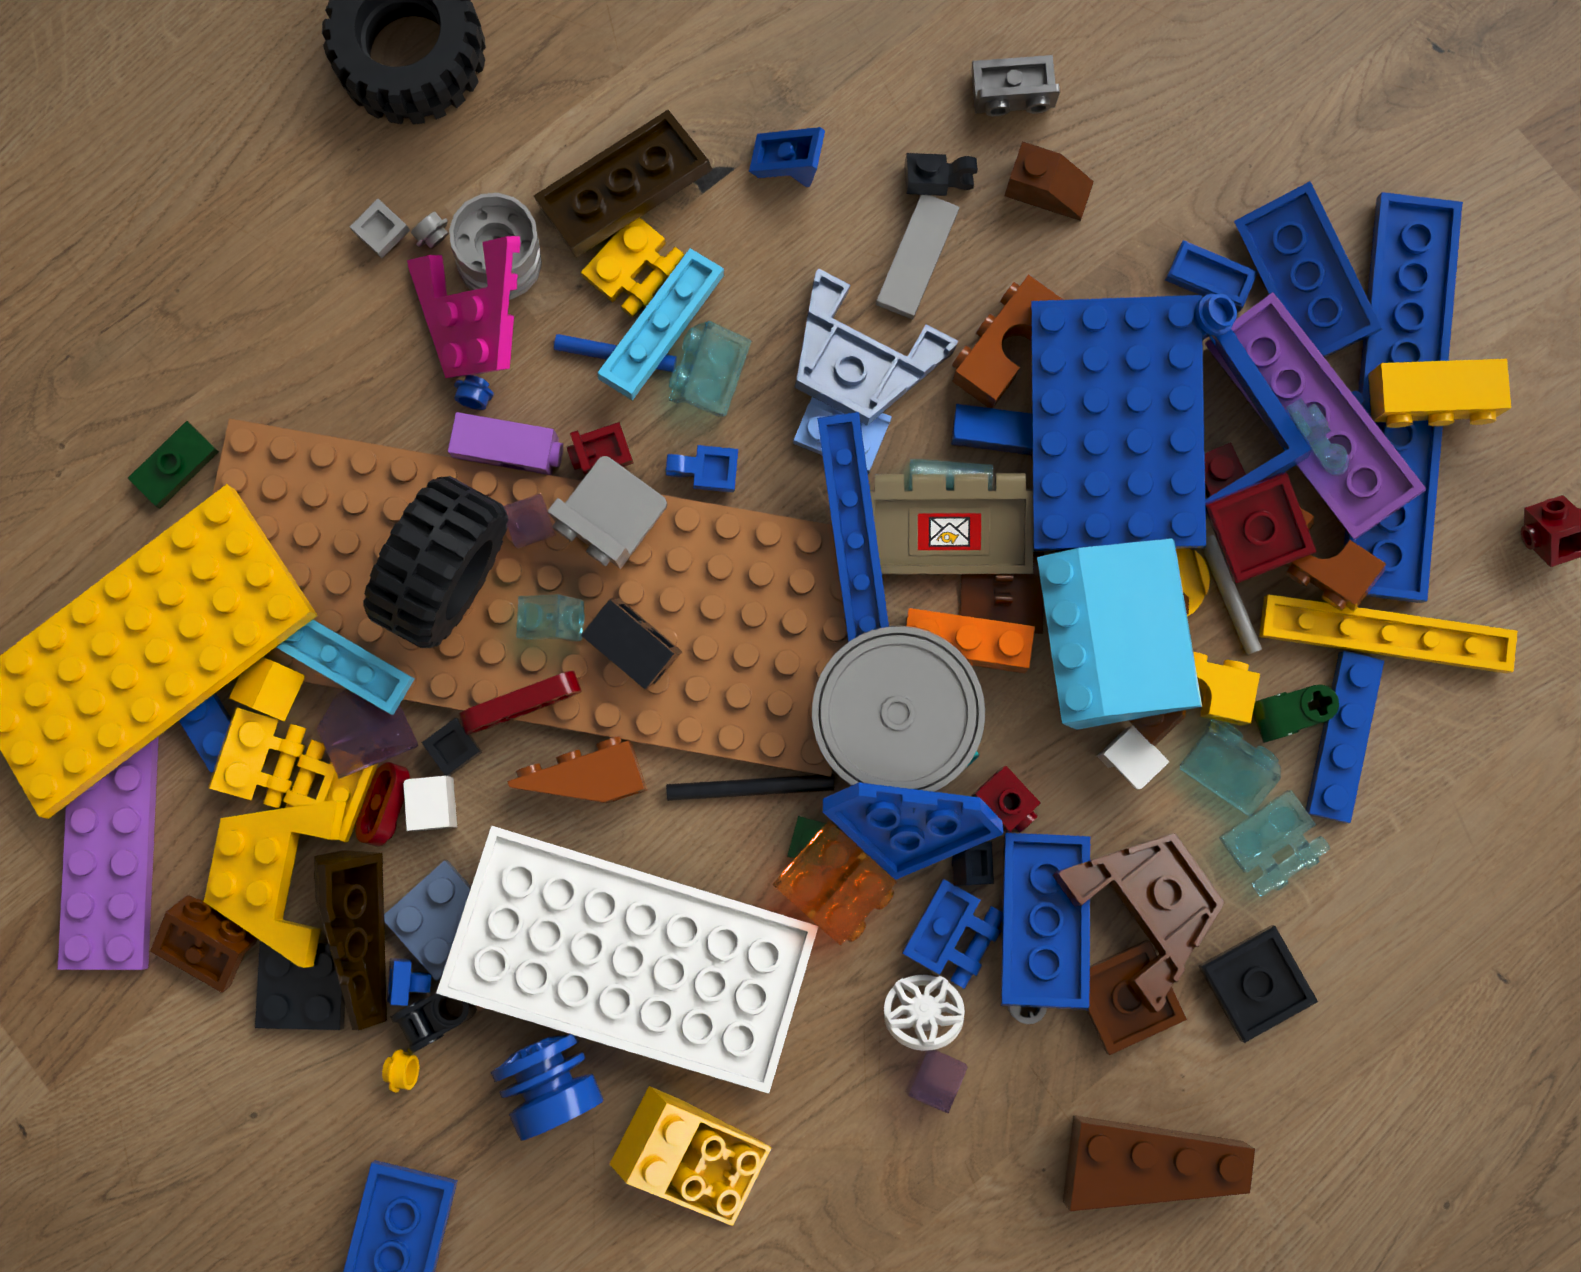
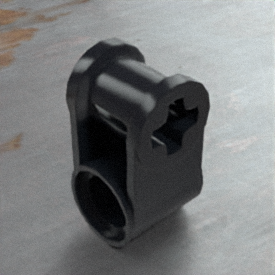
(429, 1020)

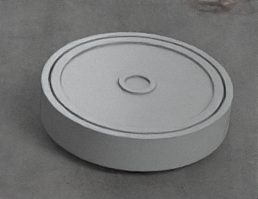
(898, 710)

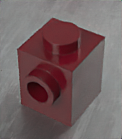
(1009, 800)

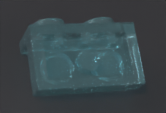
(709, 368)
(1232, 767)

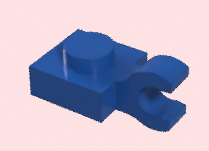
(712, 468)

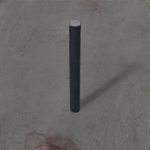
(749, 787)

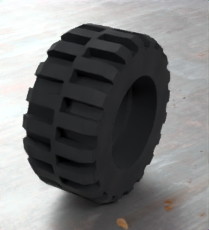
(412, 89)
(435, 561)

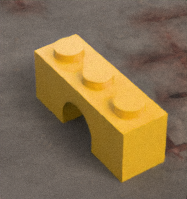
(1226, 690)

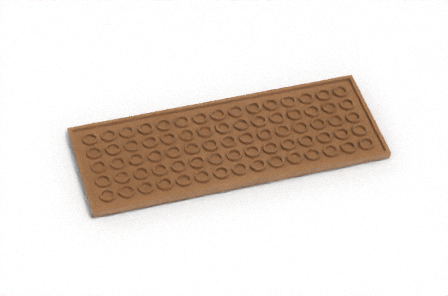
(729, 586)

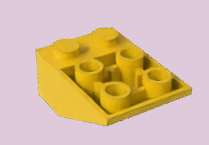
(689, 1157)

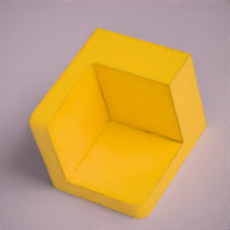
(268, 688)

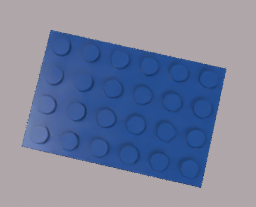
(1117, 422)

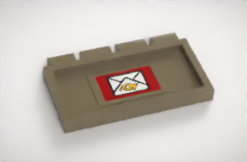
(954, 528)

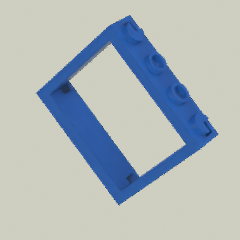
(1270, 409)

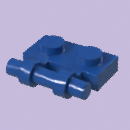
(942, 927)

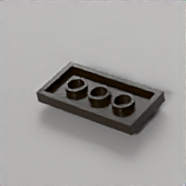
(622, 183)

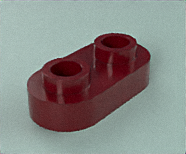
(382, 805)

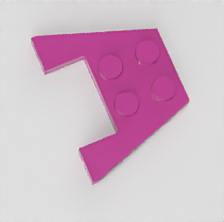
(472, 326)

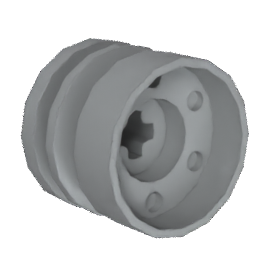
(491, 218)

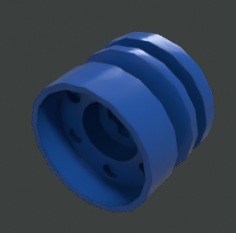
(547, 1086)

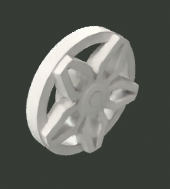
(924, 1012)

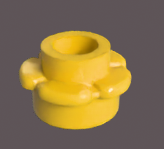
(400, 1071)

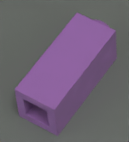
(505, 444)

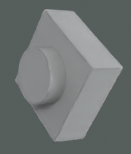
(379, 228)

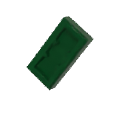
(173, 464)

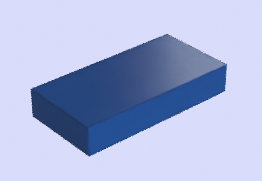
(1210, 274)

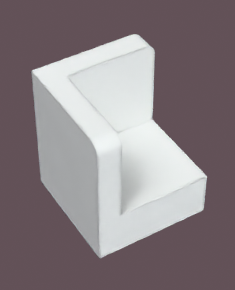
(1133, 757)
(430, 803)

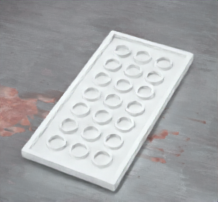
(628, 959)

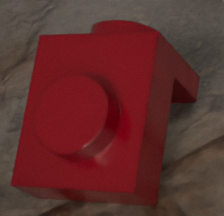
(601, 442)

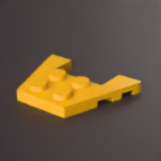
(255, 869)

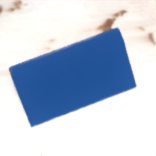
(993, 429)

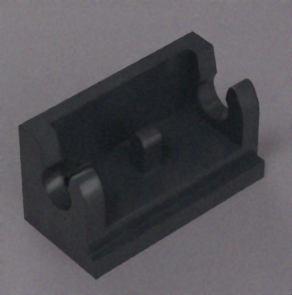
(631, 643)

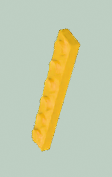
(1388, 634)

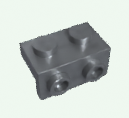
(1014, 85)

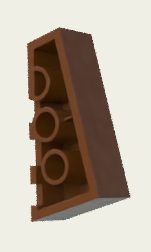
(1146, 1165)

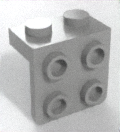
(608, 512)

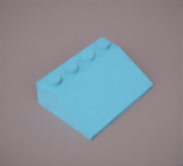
(1118, 632)

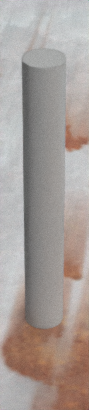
(1231, 596)

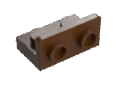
(202, 942)

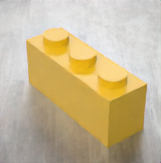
(1439, 392)

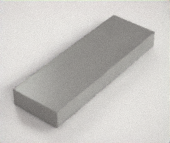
(917, 256)

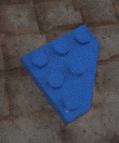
(910, 826)

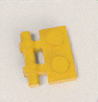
(625, 258)
(245, 752)
(349, 789)

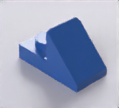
(788, 154)

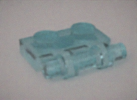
(1314, 429)
(1267, 832)

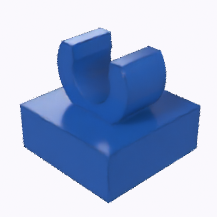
(403, 981)

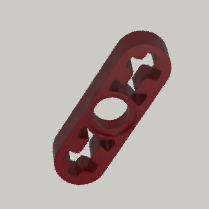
(520, 702)

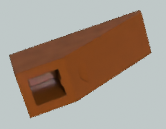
(597, 776)

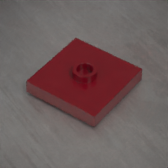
(1260, 527)

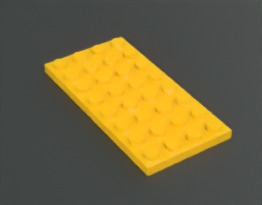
(143, 649)

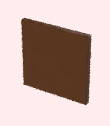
(1004, 597)

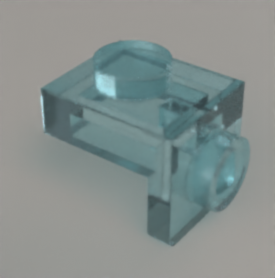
(550, 617)

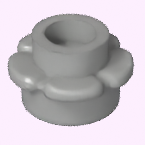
(430, 230)

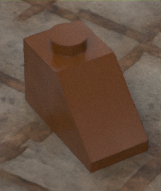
(1049, 182)

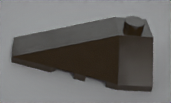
(352, 916)

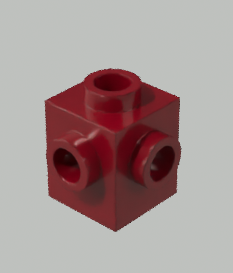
(1553, 530)

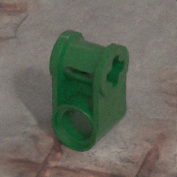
(1289, 712)

